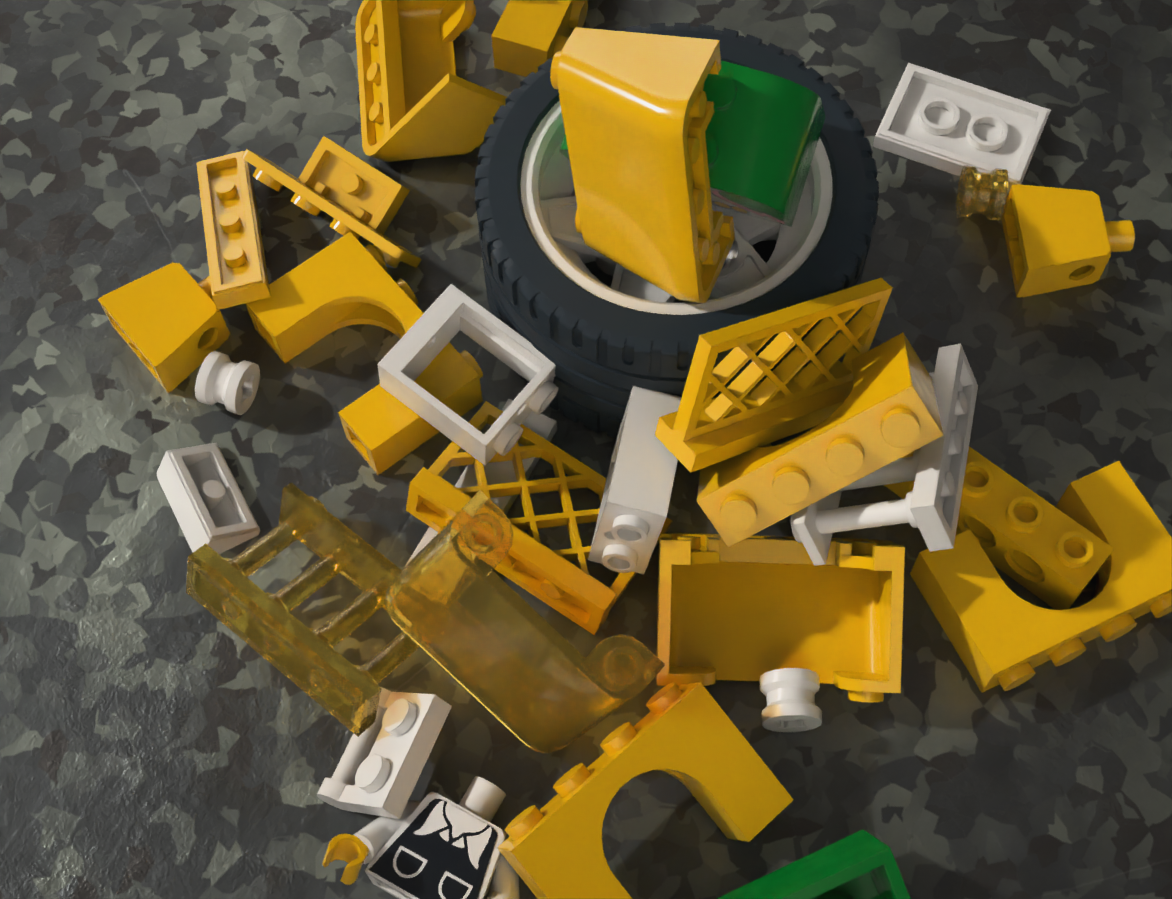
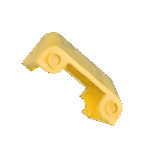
(641, 154)
(772, 609)

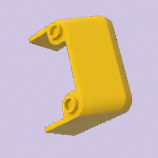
(410, 83)

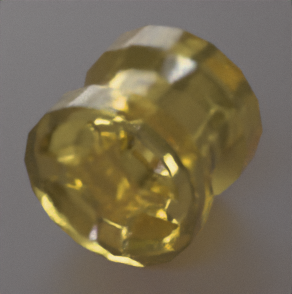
(982, 193)

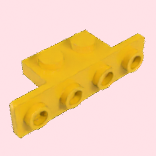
(346, 189)

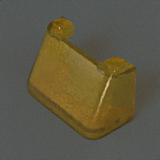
(501, 645)

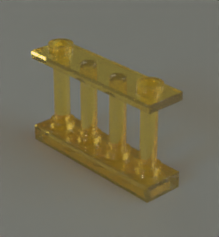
(291, 647)

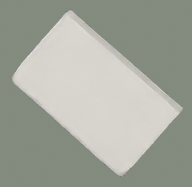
(206, 498)

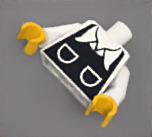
(433, 849)

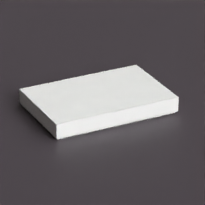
(960, 124)

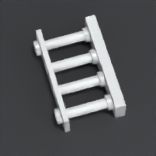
(934, 467)

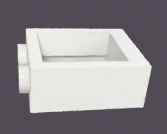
(425, 340)
(636, 486)

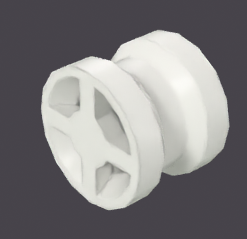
(227, 382)
(790, 700)

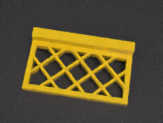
(791, 395)
(529, 562)

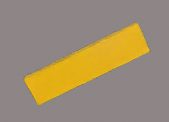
(232, 231)

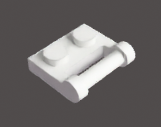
(388, 757)

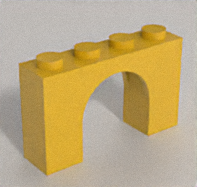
(348, 288)
(879, 422)
(1007, 636)
(683, 735)

